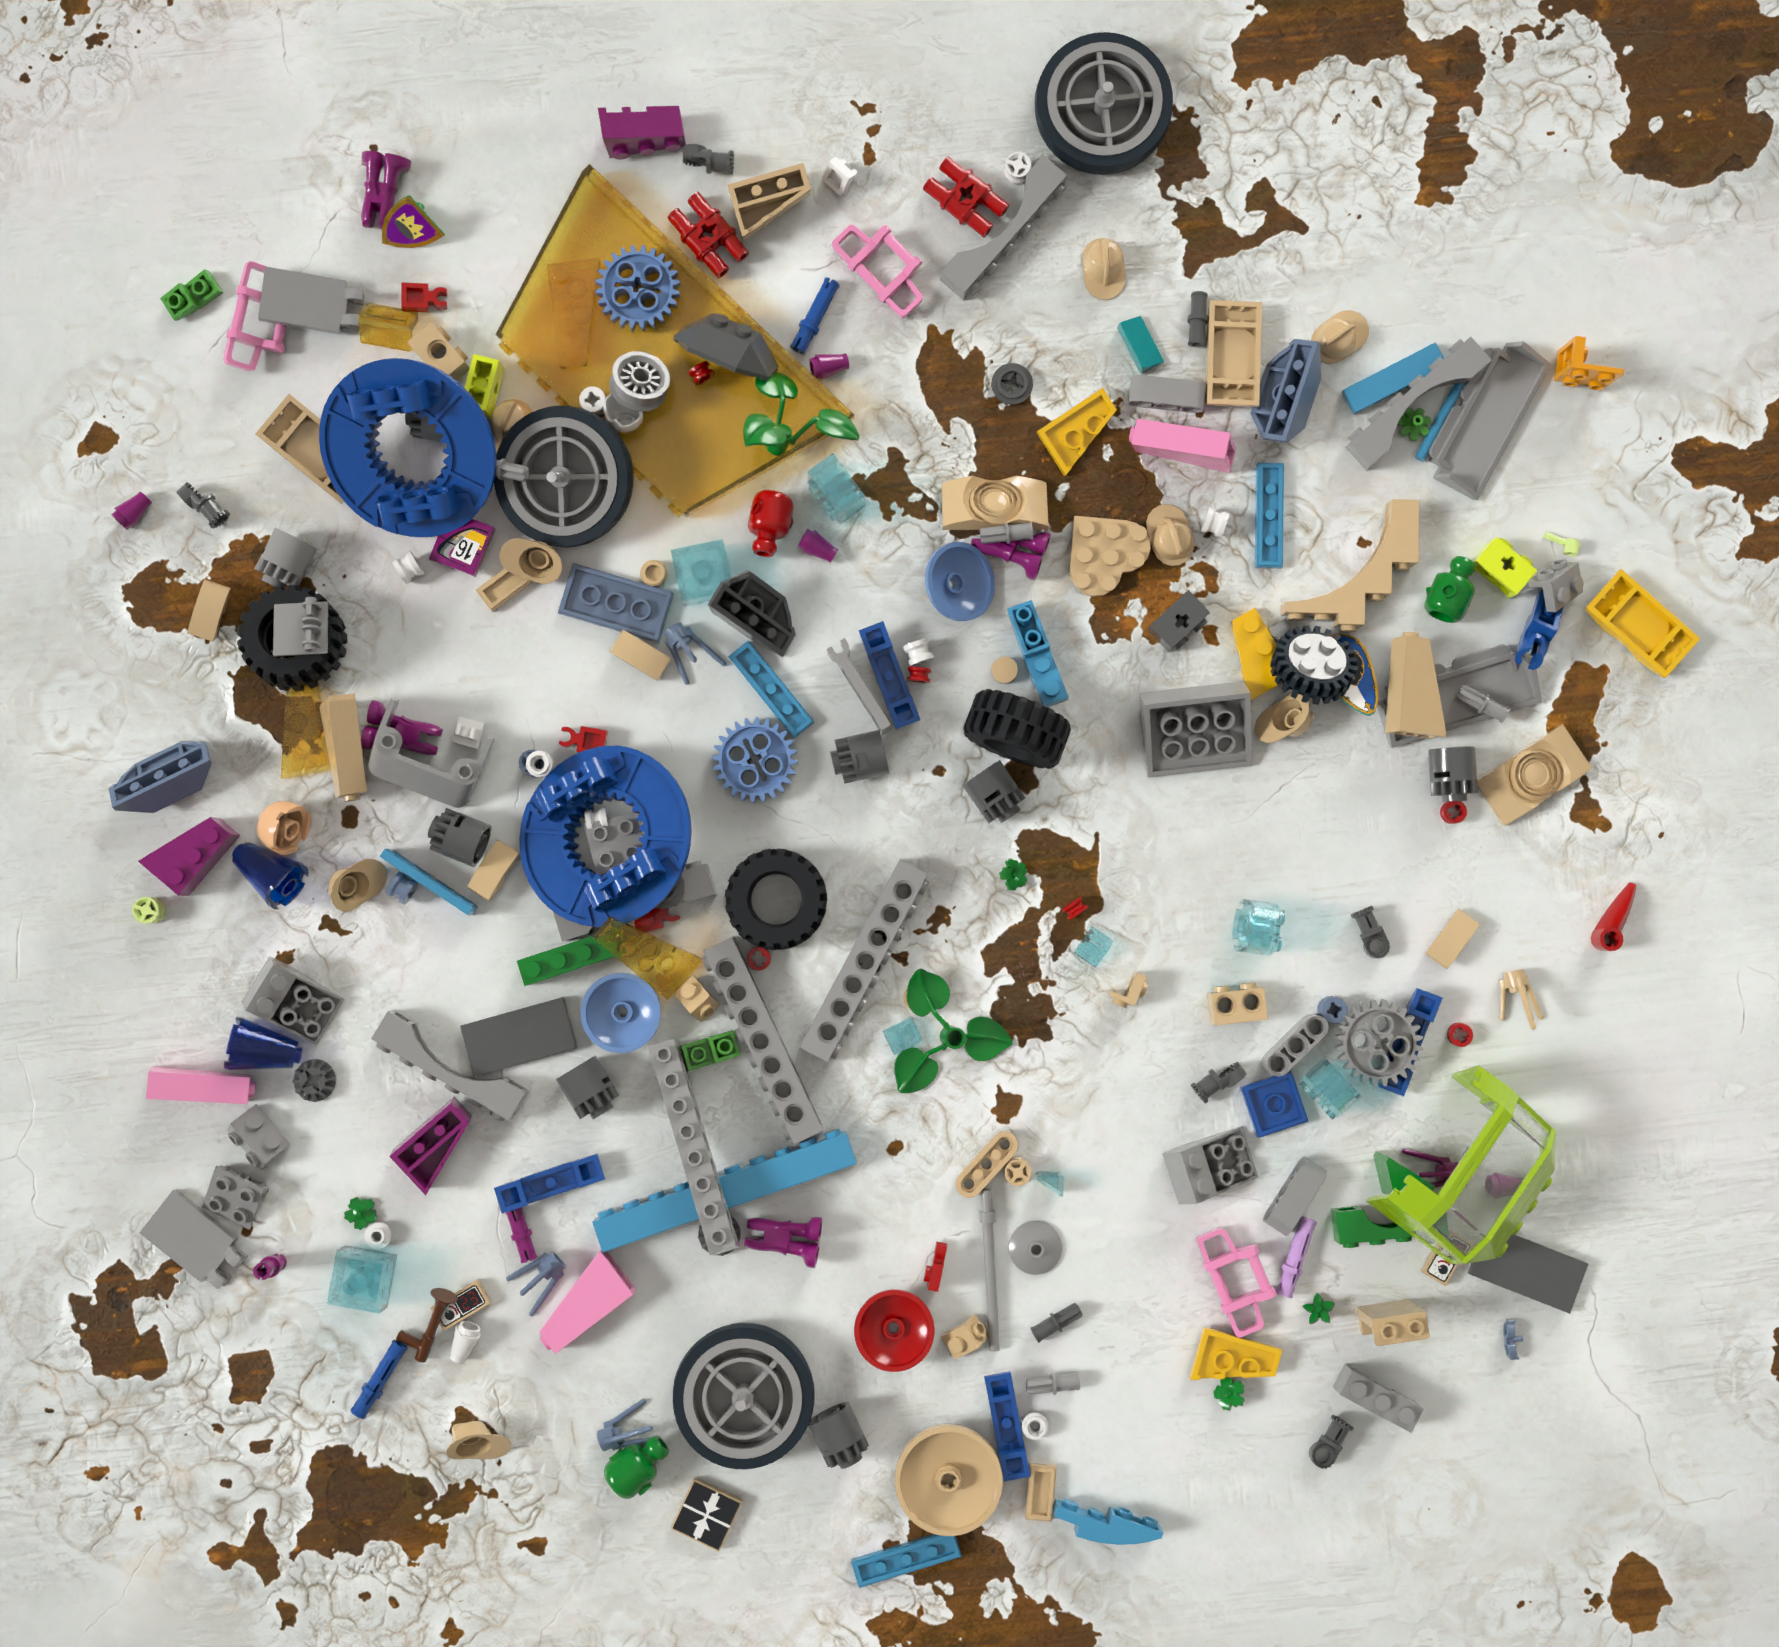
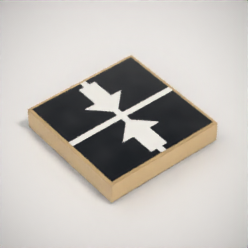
(706, 1514)

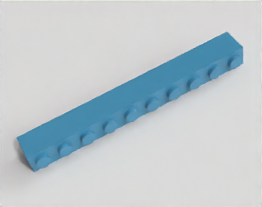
(738, 1185)

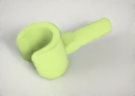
(1571, 546)

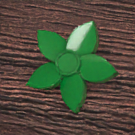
(1319, 1309)

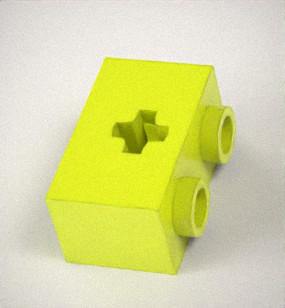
(484, 382)
(1490, 564)

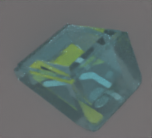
(1093, 946)
(902, 1035)
(1051, 1180)

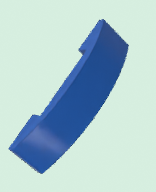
(889, 675)
(1424, 1008)
(549, 1183)
(1007, 1426)

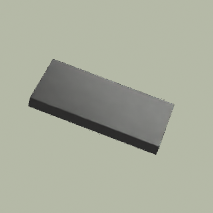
(518, 1036)
(1534, 1273)

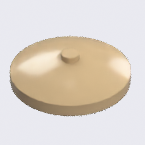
(948, 1480)

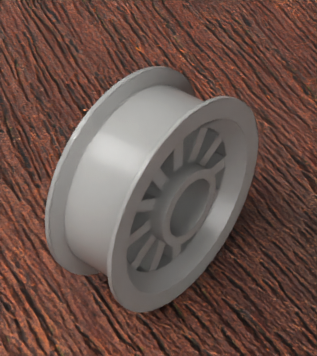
(639, 381)

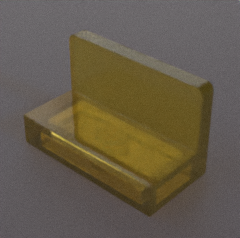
(386, 326)

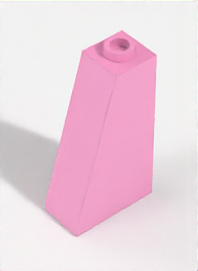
(1184, 444)
(198, 1086)
(591, 1298)

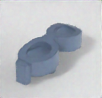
(1509, 1339)

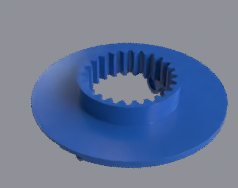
(364, 481)
(555, 812)

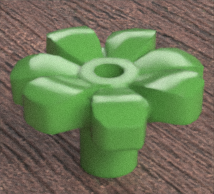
(1414, 424)

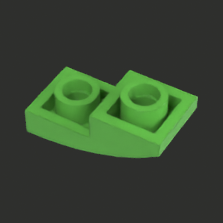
(192, 296)
(710, 1050)

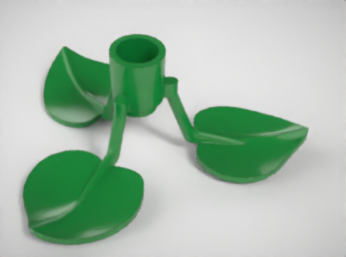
(776, 436)
(982, 1042)

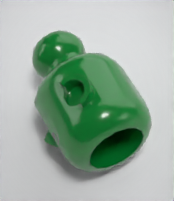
(1451, 591)
(634, 1467)

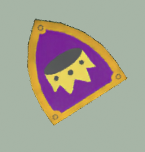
(409, 225)

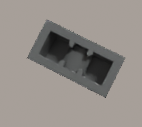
(1185, 607)

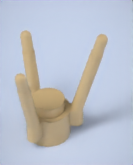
(1519, 982)

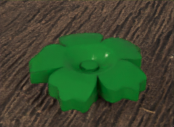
(1014, 874)
(360, 1212)
(1229, 1393)

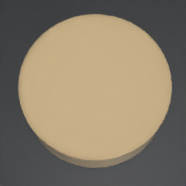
(653, 573)
(1004, 670)

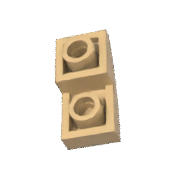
(209, 610)
(640, 655)
(492, 870)
(1452, 938)

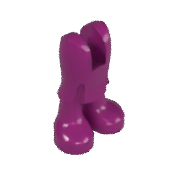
(380, 195)
(1008, 552)
(408, 729)
(779, 1236)

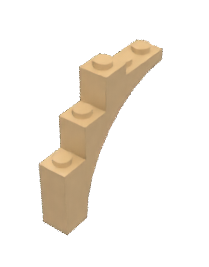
(1396, 548)

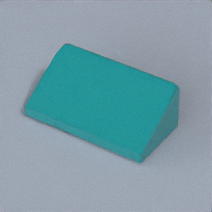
(1140, 344)

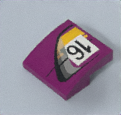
(463, 547)

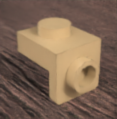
(1135, 989)
(697, 999)
(965, 1337)

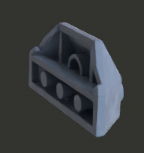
(1288, 391)
(162, 778)

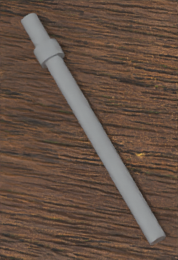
(987, 1218)

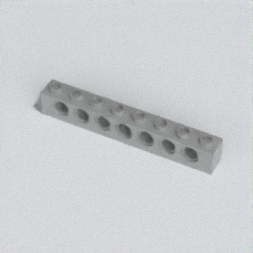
(814, 1041)
(792, 1129)
(693, 1147)

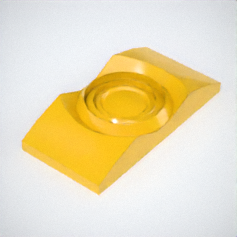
(1641, 624)

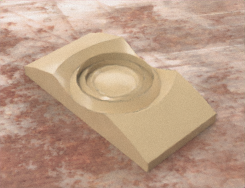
(1233, 353)
(295, 435)
(984, 503)
(1533, 775)

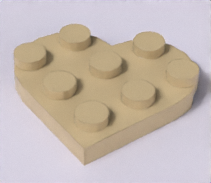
(1104, 551)

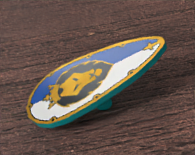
(1363, 691)

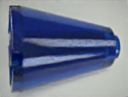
(270, 874)
(260, 1048)

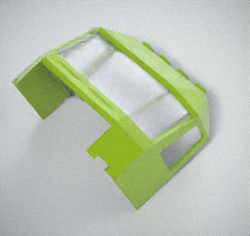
(1488, 1187)

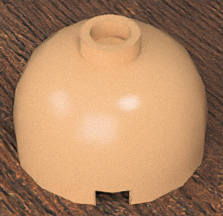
(282, 826)

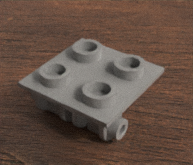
(300, 628)
(615, 842)
(234, 1196)

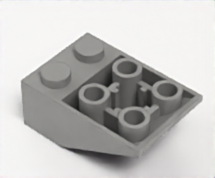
(291, 1000)
(1210, 1166)

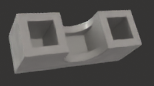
(1377, 1398)

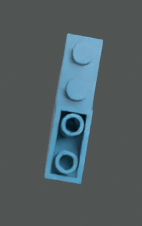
(1037, 654)
(1116, 1528)

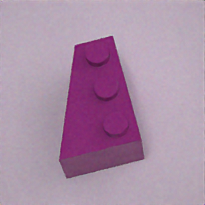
(641, 132)
(191, 855)
(429, 1146)

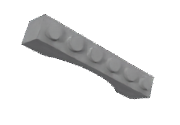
(969, 267)
(1459, 367)
(697, 884)
(403, 1038)

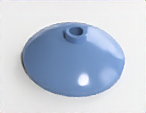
(970, 578)
(602, 1018)

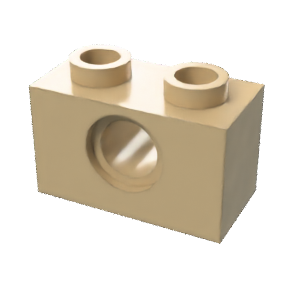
(431, 340)

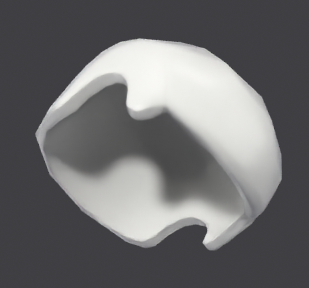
(619, 417)

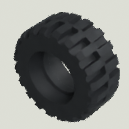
(290, 672)
(1017, 728)
(740, 892)

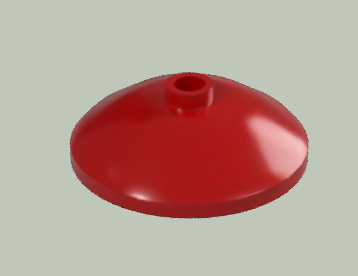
(897, 1349)

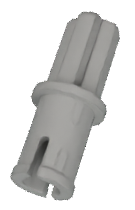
(511, 471)
(1006, 533)
(1483, 703)
(1053, 1383)

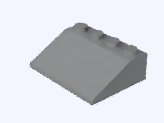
(1196, 728)

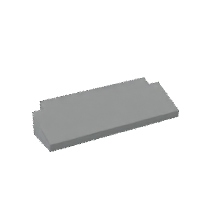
(1487, 417)
(1486, 671)

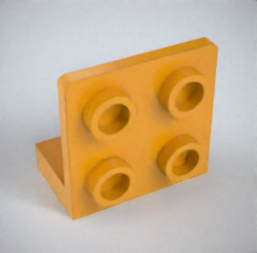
(1573, 371)

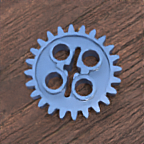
(633, 311)
(733, 770)

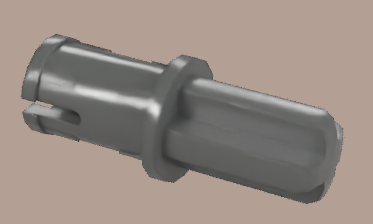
(1056, 1322)

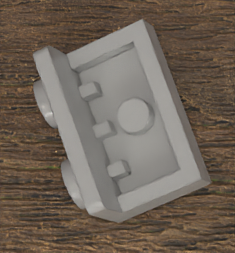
(1560, 583)
(257, 1137)

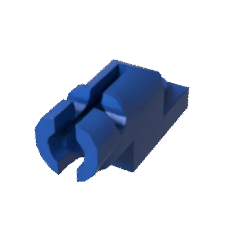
(1538, 633)

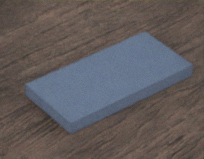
(615, 603)

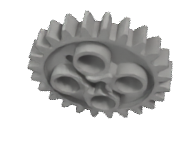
(1396, 1027)

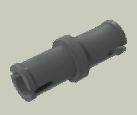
(1197, 319)

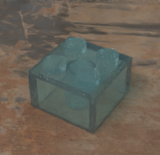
(836, 489)
(700, 570)
(362, 1279)

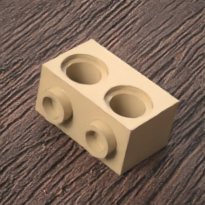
(1237, 1011)

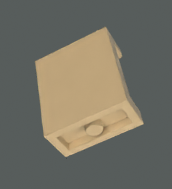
(1393, 1322)

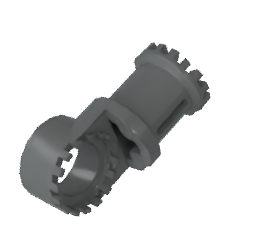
(714, 161)
(205, 505)
(1371, 930)
(1213, 1082)
(1332, 1441)

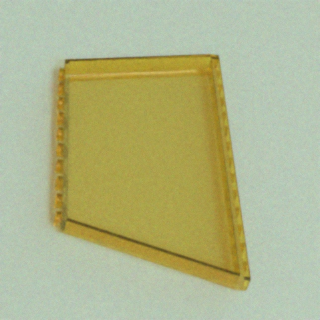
(695, 439)

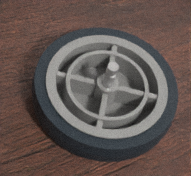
(1103, 103)
(575, 480)
(743, 1396)

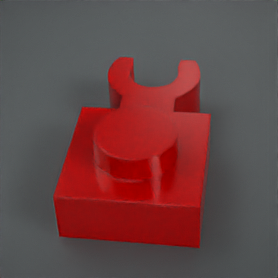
(417, 297)
(586, 739)
(653, 919)
(934, 1272)

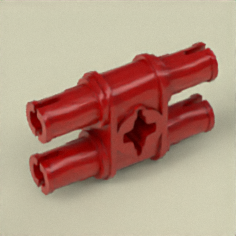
(966, 209)
(705, 247)

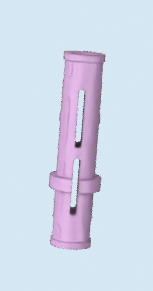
(1296, 1256)

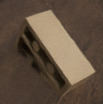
(767, 197)

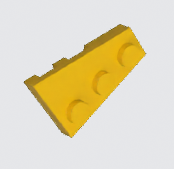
(1075, 429)
(1255, 652)
(1228, 1356)

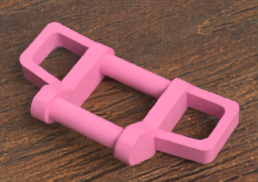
(872, 245)
(235, 333)
(1253, 1297)

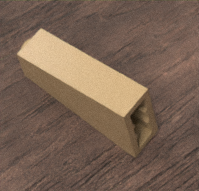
(1413, 690)
(344, 746)

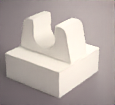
(838, 176)
(468, 733)

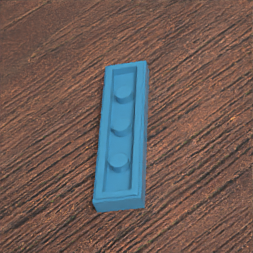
(1390, 379)
(1269, 515)
(771, 689)
(429, 881)
(904, 1558)

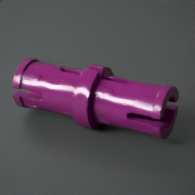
(521, 1235)
(268, 1265)

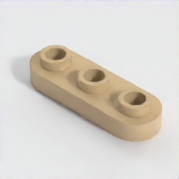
(981, 1175)

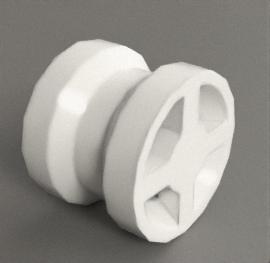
(1018, 161)
(595, 405)
(1214, 522)
(408, 567)
(918, 652)
(593, 816)

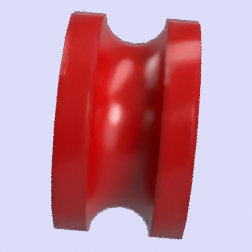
(701, 373)
(919, 674)
(1456, 819)
(1074, 908)
(752, 964)
(1464, 1027)

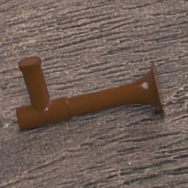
(442, 1299)

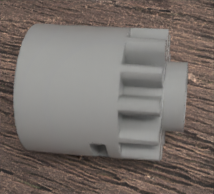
(284, 559)

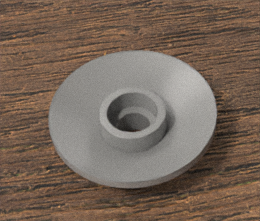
(1033, 1234)

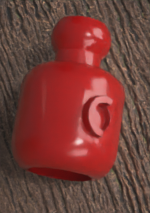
(769, 520)

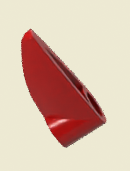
(1614, 920)

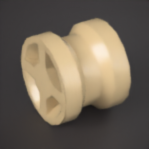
(1021, 1173)

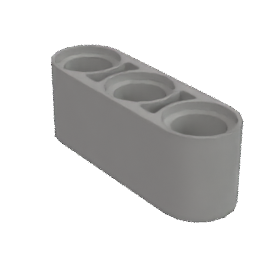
(1167, 394)
(1307, 1040)
(1295, 1196)

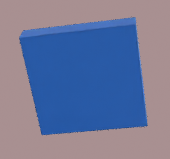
(1274, 1104)

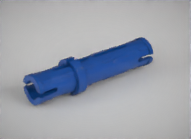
(810, 324)
(373, 1389)

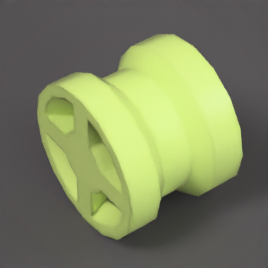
(143, 909)

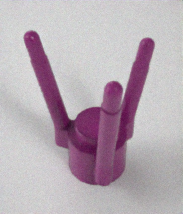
(1441, 1172)

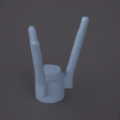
(678, 638)
(550, 1267)
(613, 1437)

